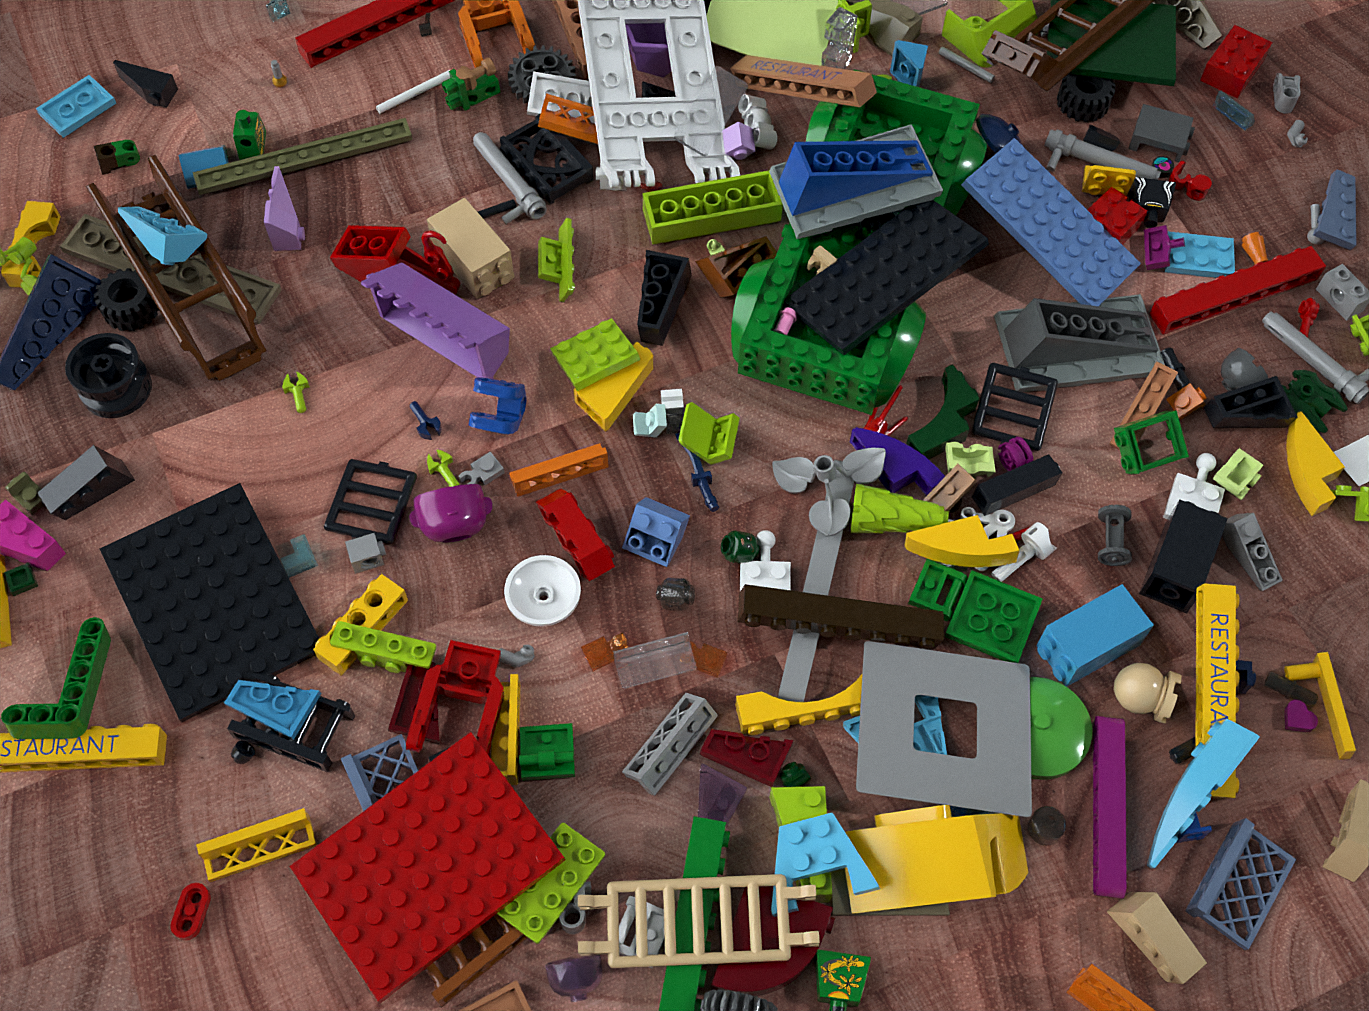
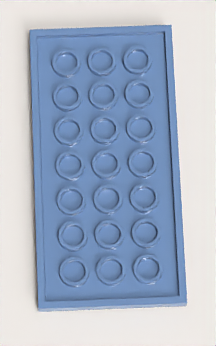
(1051, 224)

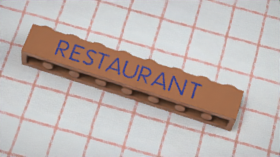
(805, 80)

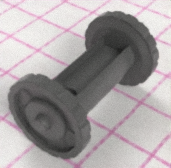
(1114, 553)

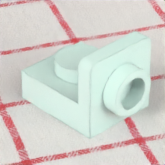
(650, 423)

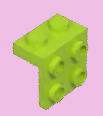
(707, 436)

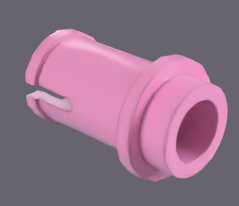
(786, 319)

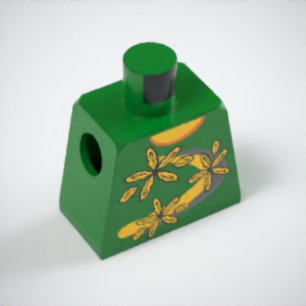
(247, 129)
(840, 978)

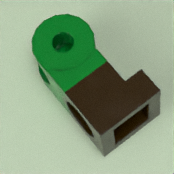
(116, 155)

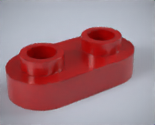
(187, 911)

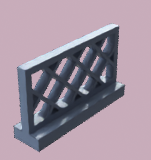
(358, 774)
(1225, 865)

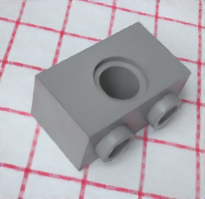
(1344, 292)

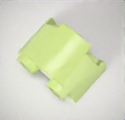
(975, 460)
(1239, 473)

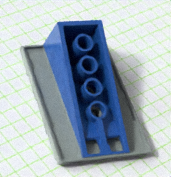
(853, 180)

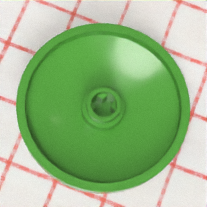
(1058, 729)

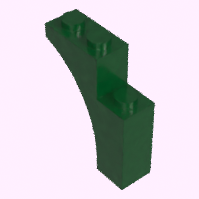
(949, 422)

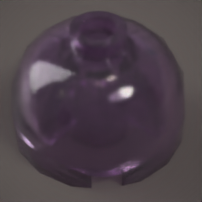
(575, 976)

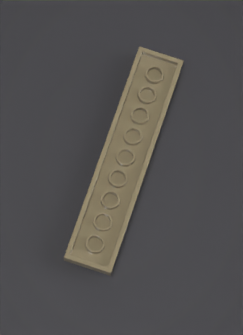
(97, 244)

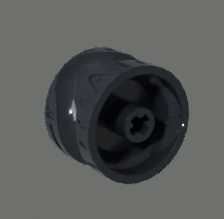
(108, 375)

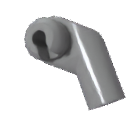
(1294, 134)
(519, 658)

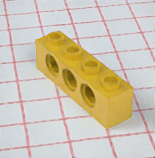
(378, 590)

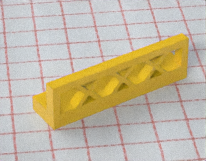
(506, 737)
(253, 835)

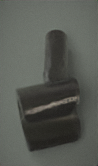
(425, 28)

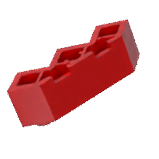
(576, 534)

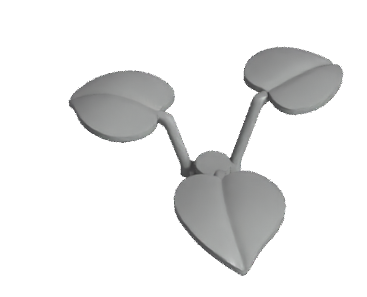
(832, 515)

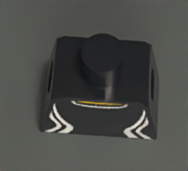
(1154, 197)

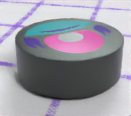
(1164, 165)

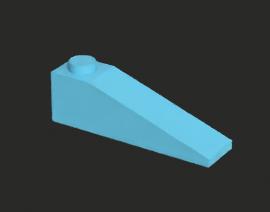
(163, 236)

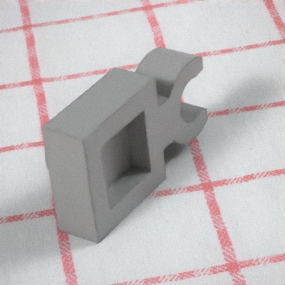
(484, 469)

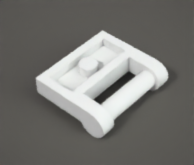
(655, 929)

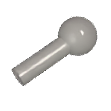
(1315, 212)

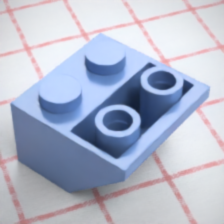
(655, 531)

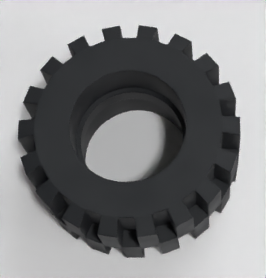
(1085, 97)
(128, 314)

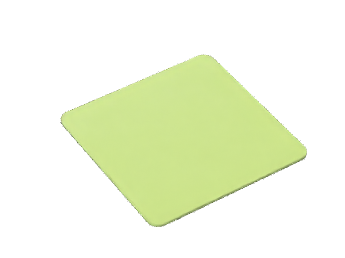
(772, 27)

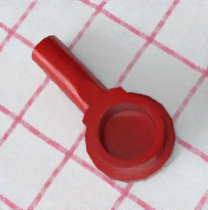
(1308, 313)

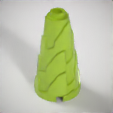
(883, 511)

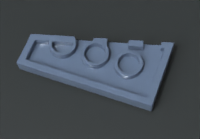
(1338, 215)

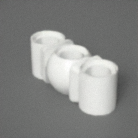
(756, 116)

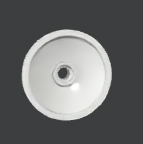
(541, 577)

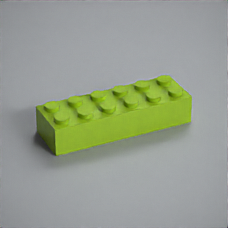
(711, 207)

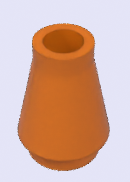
(1255, 247)

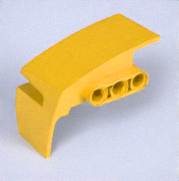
(938, 858)

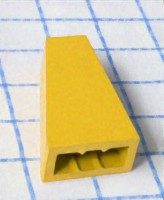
(610, 395)

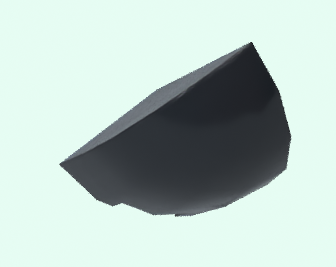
(1101, 138)

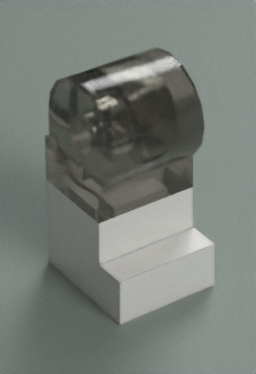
(674, 409)

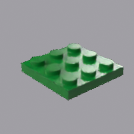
(993, 617)

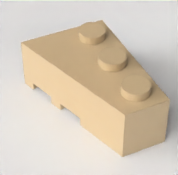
(1352, 846)
(1158, 935)

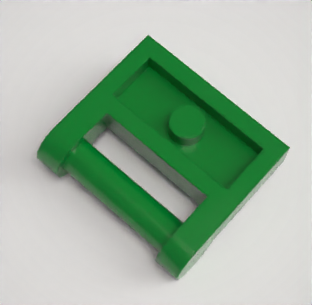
(930, 585)

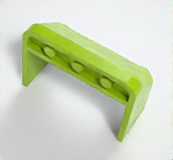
(974, 33)

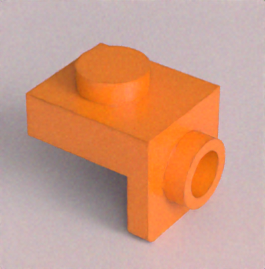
(1187, 400)

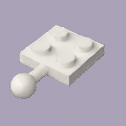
(1196, 490)
(765, 572)

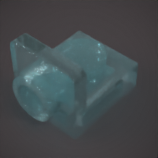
(277, 9)

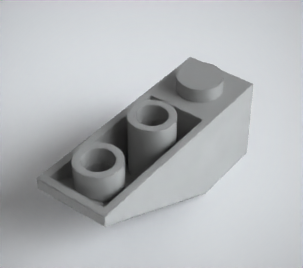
(1251, 550)

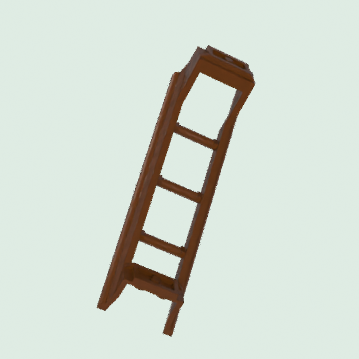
(1043, 68)
(228, 362)

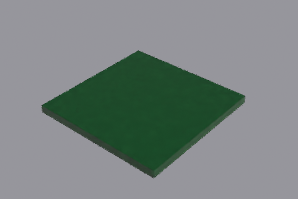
(1137, 53)

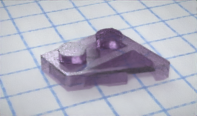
(718, 795)

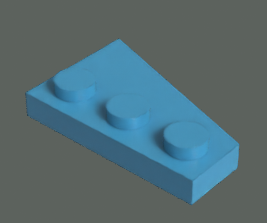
(273, 706)

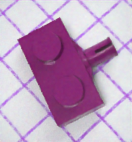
(1159, 247)

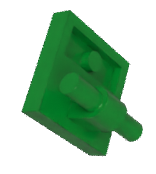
(547, 752)

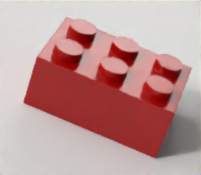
(1236, 61)

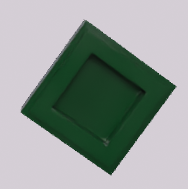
(21, 579)

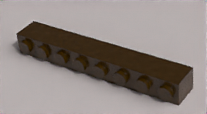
(840, 617)

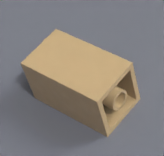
(472, 248)

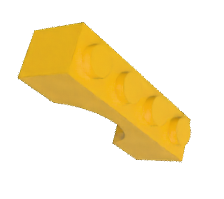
(36, 223)

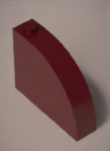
(768, 977)

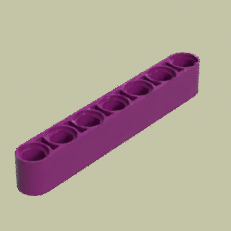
(1109, 807)

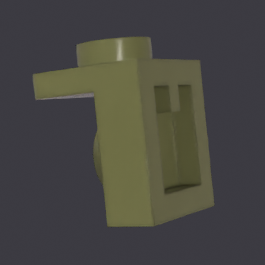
(25, 492)

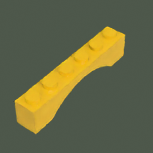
(764, 712)

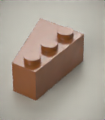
(729, 266)

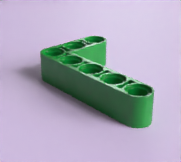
(73, 712)

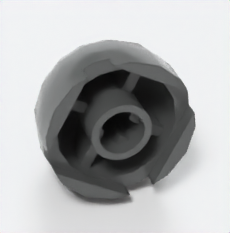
(1240, 371)

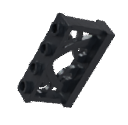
(539, 175)

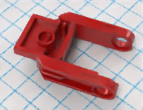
(466, 676)

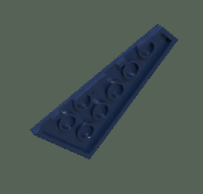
(50, 314)

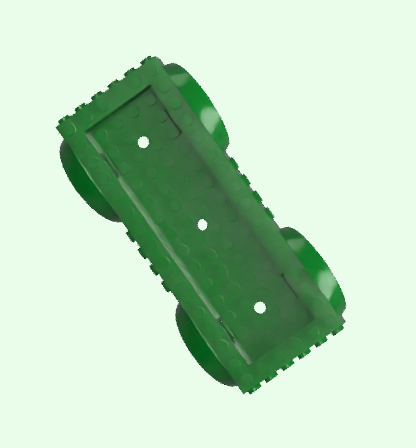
(875, 366)

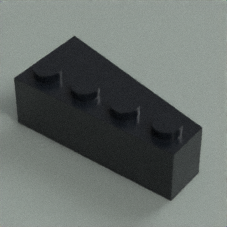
(662, 291)

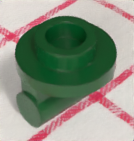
(794, 775)

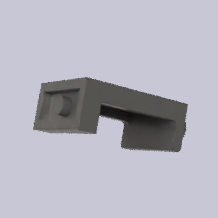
(1163, 130)

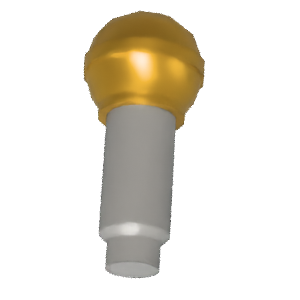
(279, 78)

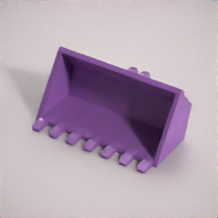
(439, 319)

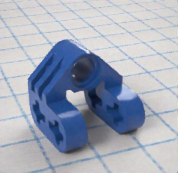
(509, 408)

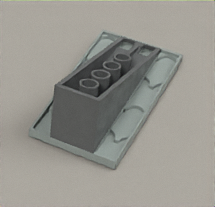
(1079, 341)

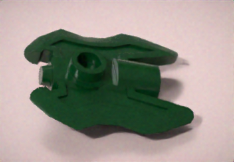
(1313, 398)

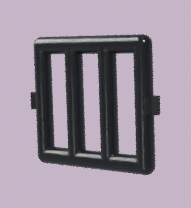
(989, 388)
(346, 484)

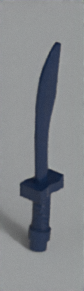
(702, 480)

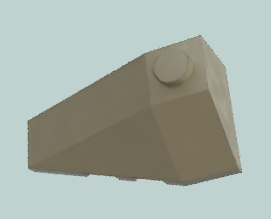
(1195, 21)
(892, 23)

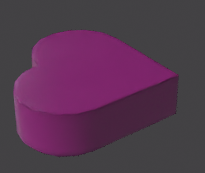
(1298, 717)

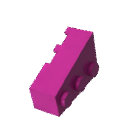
(26, 540)

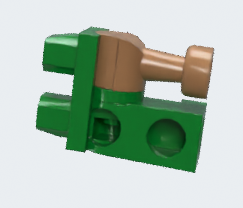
(471, 86)

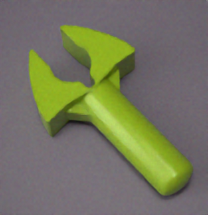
(297, 391)
(443, 467)

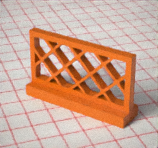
(1102, 993)

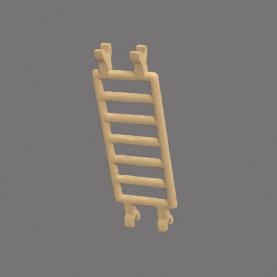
(699, 956)

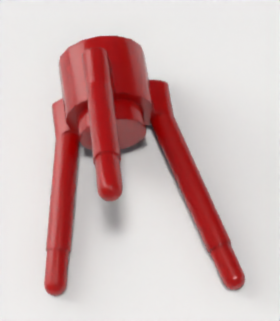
(879, 424)

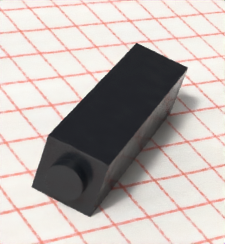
(1016, 484)

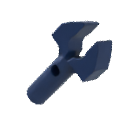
(425, 421)

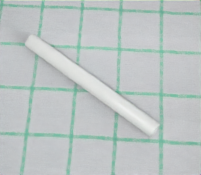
(412, 92)

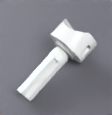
(1036, 544)

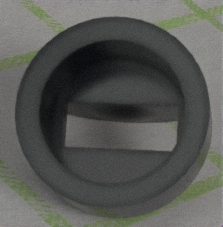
(242, 752)

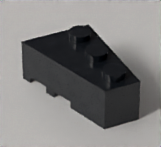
(1252, 406)

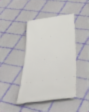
(1356, 460)

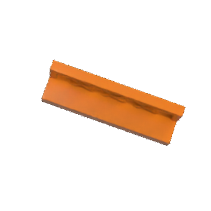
(565, 123)
(559, 469)

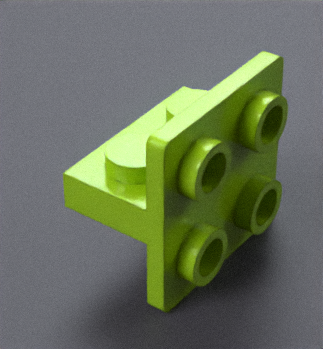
(863, 11)

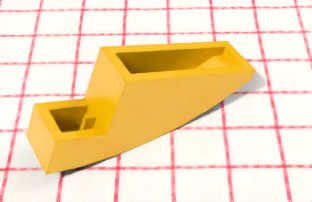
(1311, 465)
(962, 544)

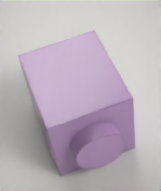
(738, 141)

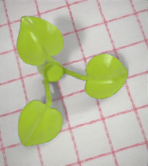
(20, 254)

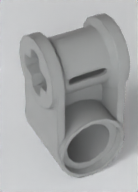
(1286, 92)

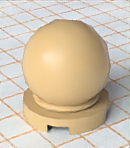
(1145, 690)

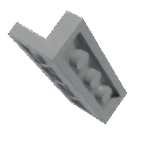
(674, 743)

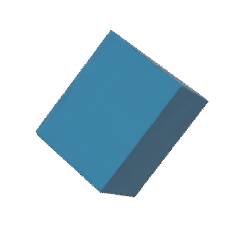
(908, 62)
(201, 160)

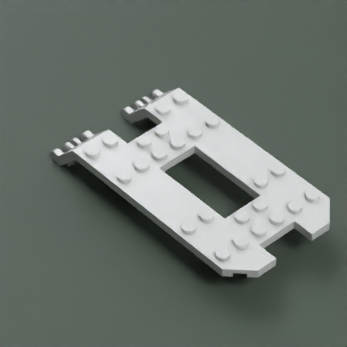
(629, 121)

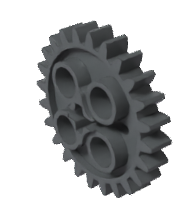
(538, 61)

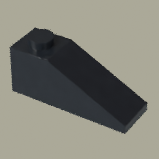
(152, 85)

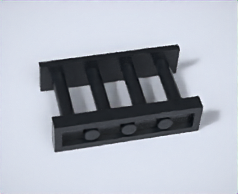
(293, 748)

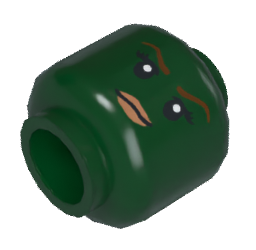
(739, 547)

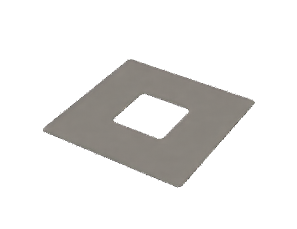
(891, 766)

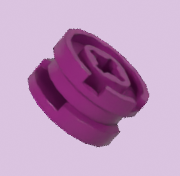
(1014, 453)

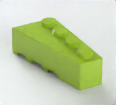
(799, 804)

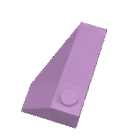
(281, 217)

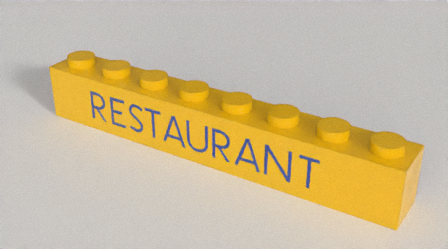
(1216, 666)
(94, 749)

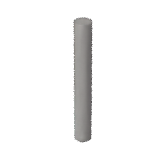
(966, 64)

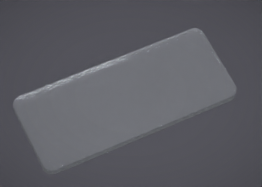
(710, 111)

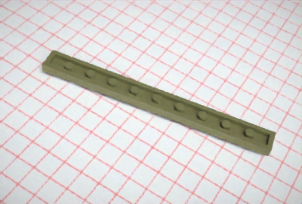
(302, 156)

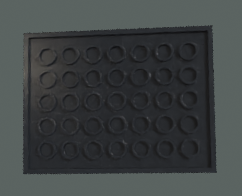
(210, 600)

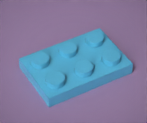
(76, 106)
(1202, 255)

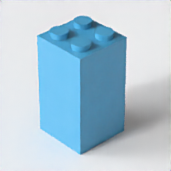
(1093, 635)

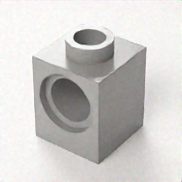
(365, 553)

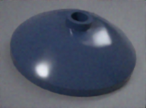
(996, 131)

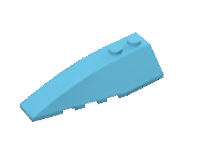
(1206, 772)

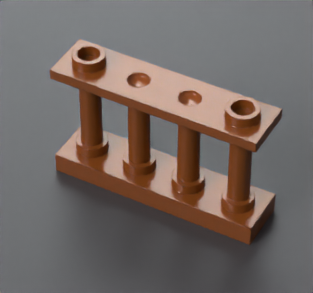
(469, 969)

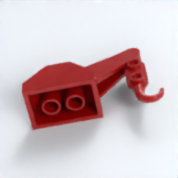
(375, 248)

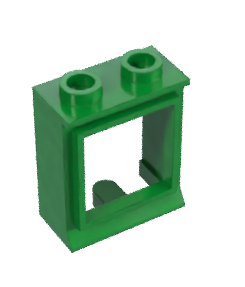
(1128, 446)

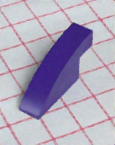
(901, 464)

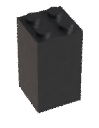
(1183, 555)

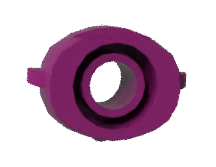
(451, 512)

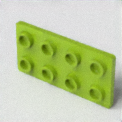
(545, 901)

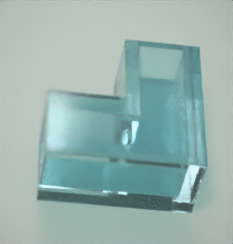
(301, 560)

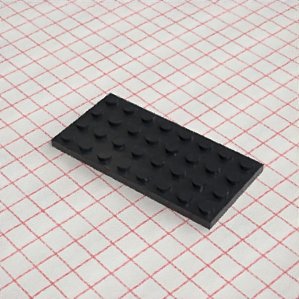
(885, 274)

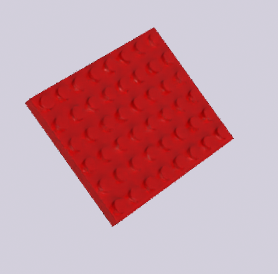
(426, 866)

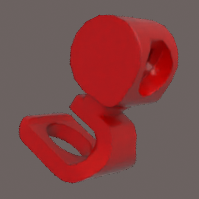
(1199, 183)

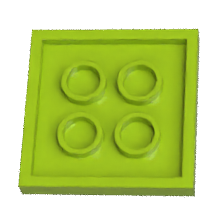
(595, 354)

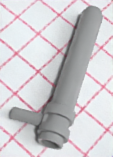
(1070, 145)
(525, 196)
(1344, 381)

